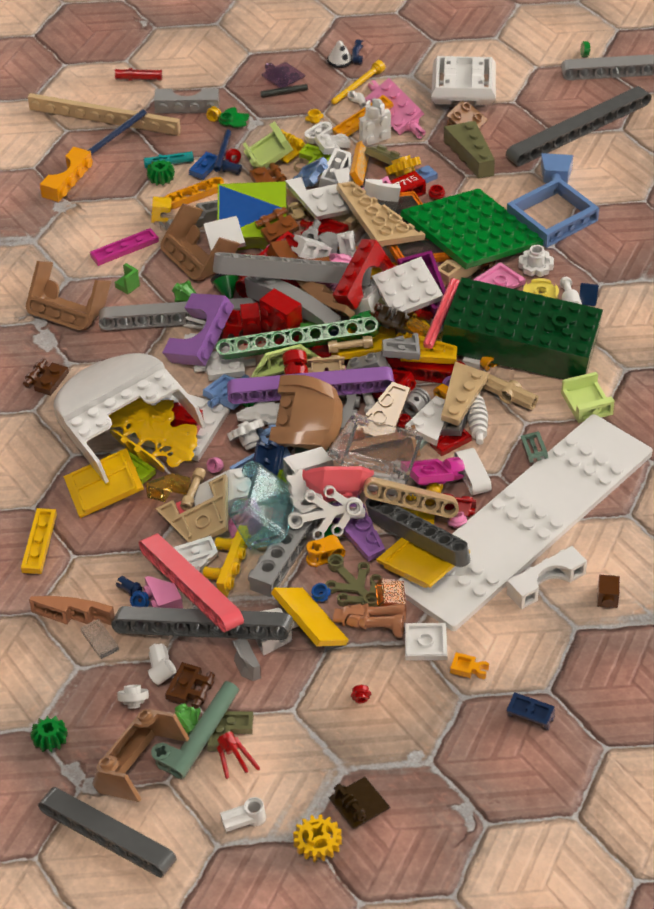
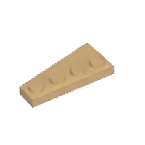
(462, 391)

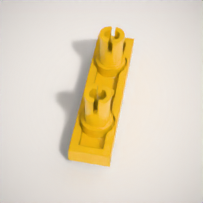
(231, 567)

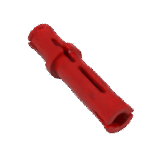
(138, 74)

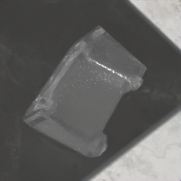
(376, 446)

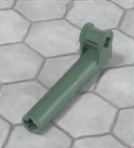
(180, 761)

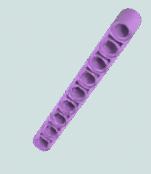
(344, 381)

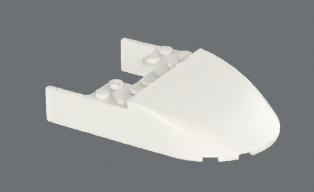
(108, 386)

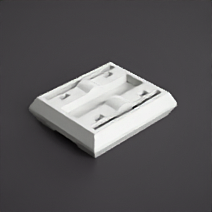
(464, 80)

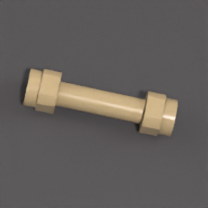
(334, 346)
(197, 478)

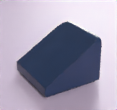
(588, 294)

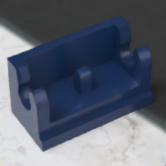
(269, 455)
(531, 710)

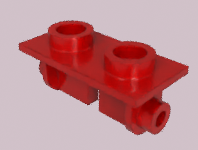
(465, 503)

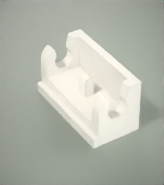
(310, 248)

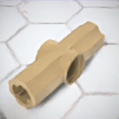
(511, 392)

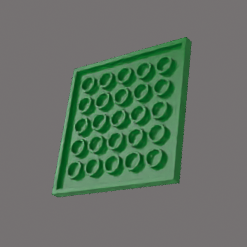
(471, 228)

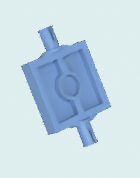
(311, 171)
(218, 392)

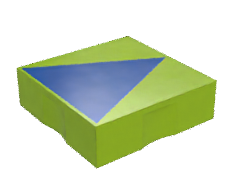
(249, 203)

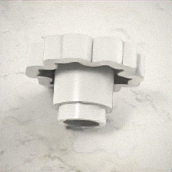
(536, 261)
(247, 433)

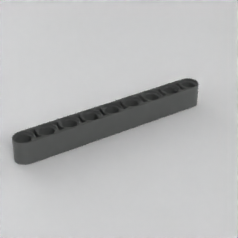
(196, 624)

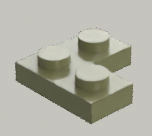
(236, 721)

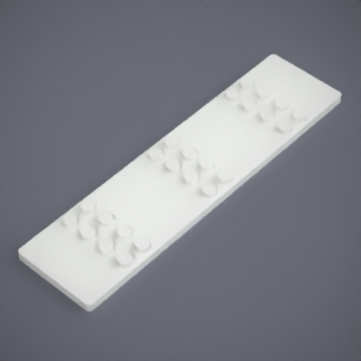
(531, 517)

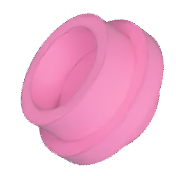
(458, 520)

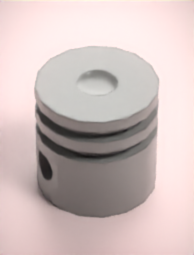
(416, 401)

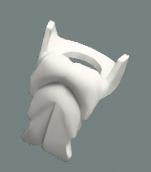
(297, 488)

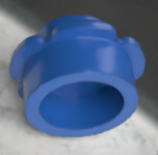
(318, 589)
(143, 596)

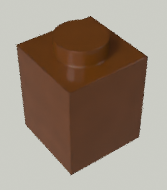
(608, 591)

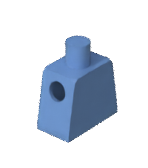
(556, 166)

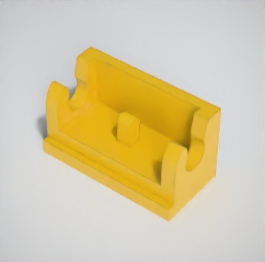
(159, 206)

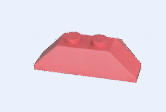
(346, 480)

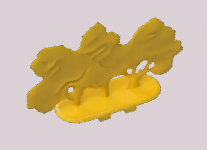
(154, 425)

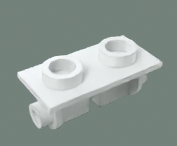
(346, 243)

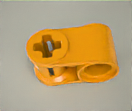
(323, 549)

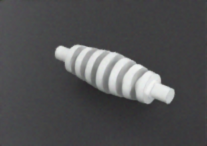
(478, 419)

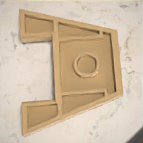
(204, 519)

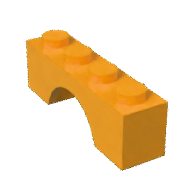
(58, 185)

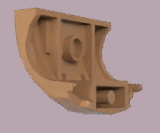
(307, 413)

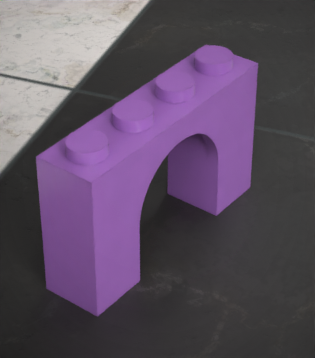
(199, 348)

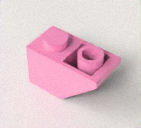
(162, 593)

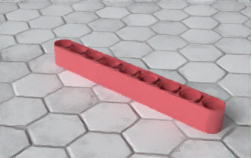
(191, 583)

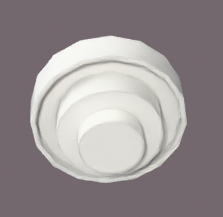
(133, 695)

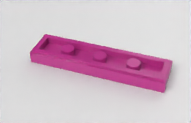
(124, 246)

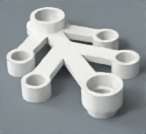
(328, 512)

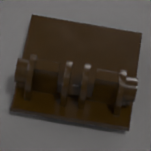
(391, 317)
(358, 802)

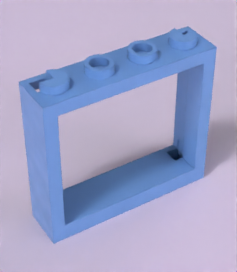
(588, 215)

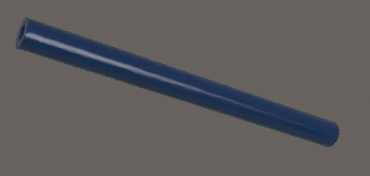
(117, 131)
(222, 151)

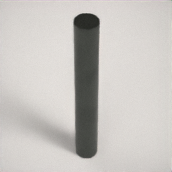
(284, 90)

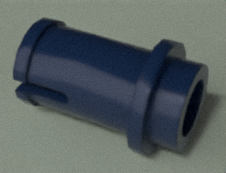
(231, 167)
(128, 585)

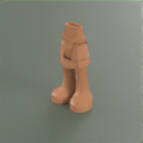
(361, 617)

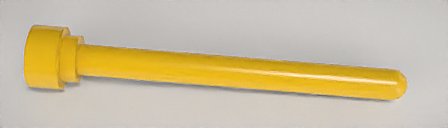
(377, 68)

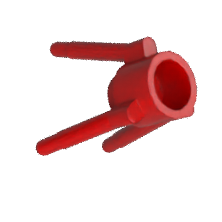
(230, 745)

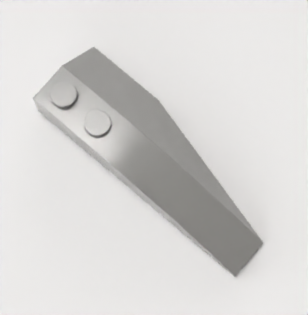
(311, 308)

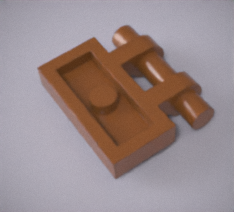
(263, 175)
(273, 231)

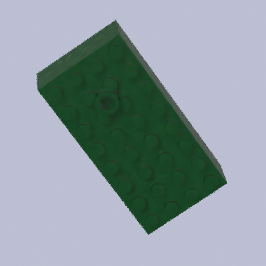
(522, 329)

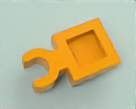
(466, 665)

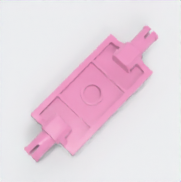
(404, 113)

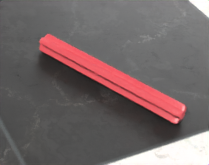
(441, 313)

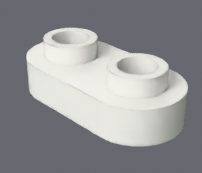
(318, 129)

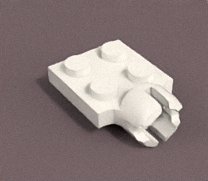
(375, 124)

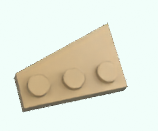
(389, 405)

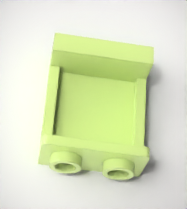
(268, 149)
(586, 397)

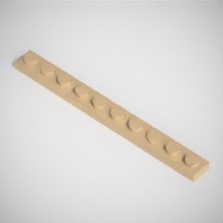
(102, 114)

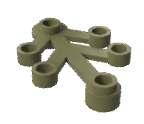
(336, 564)

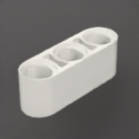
(474, 472)

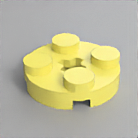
(542, 285)

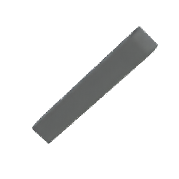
(419, 532)
(107, 832)

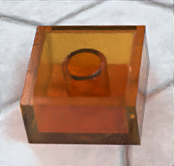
(390, 592)

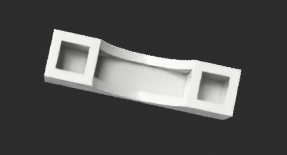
(565, 565)

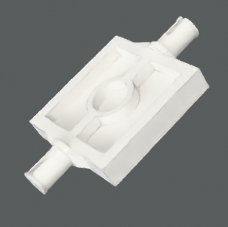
(217, 366)

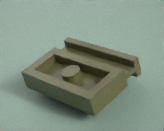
(381, 153)

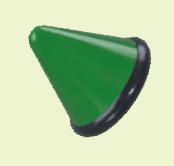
(225, 284)

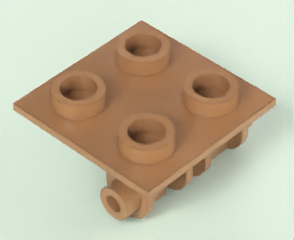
(463, 113)

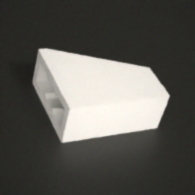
(306, 460)

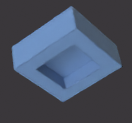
(427, 173)

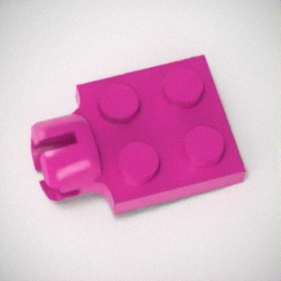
(437, 471)

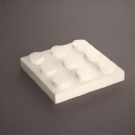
(408, 286)

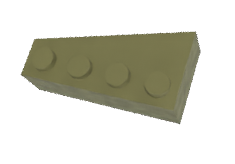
(471, 147)

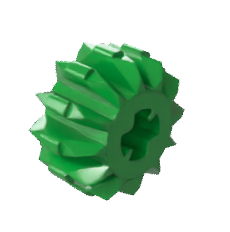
(160, 172)
(49, 734)

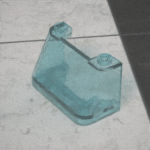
(264, 513)

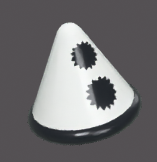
(339, 56)

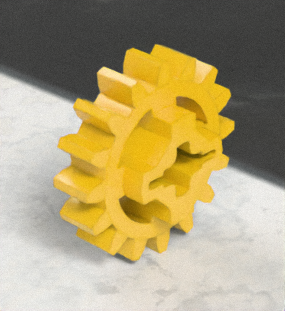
(403, 165)
(317, 838)

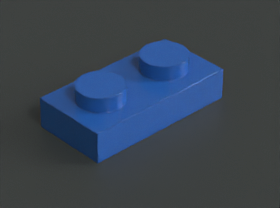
(203, 166)

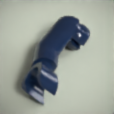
(356, 58)

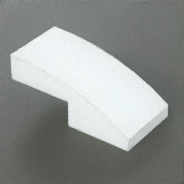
(382, 191)

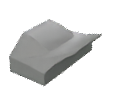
(246, 660)

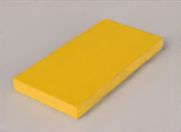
(309, 617)

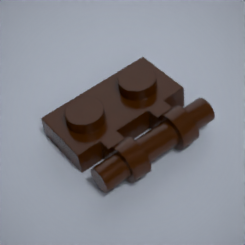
(50, 379)
(184, 682)

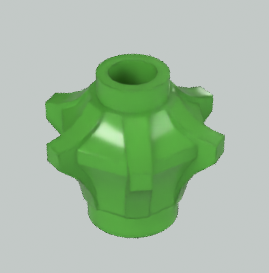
(183, 291)
(187, 716)

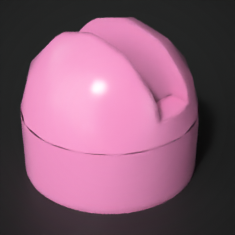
(214, 465)

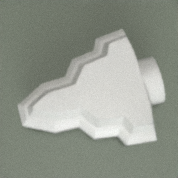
(261, 410)

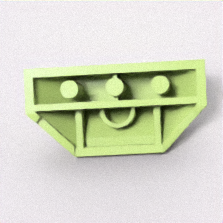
(272, 362)

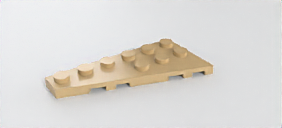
(377, 220)

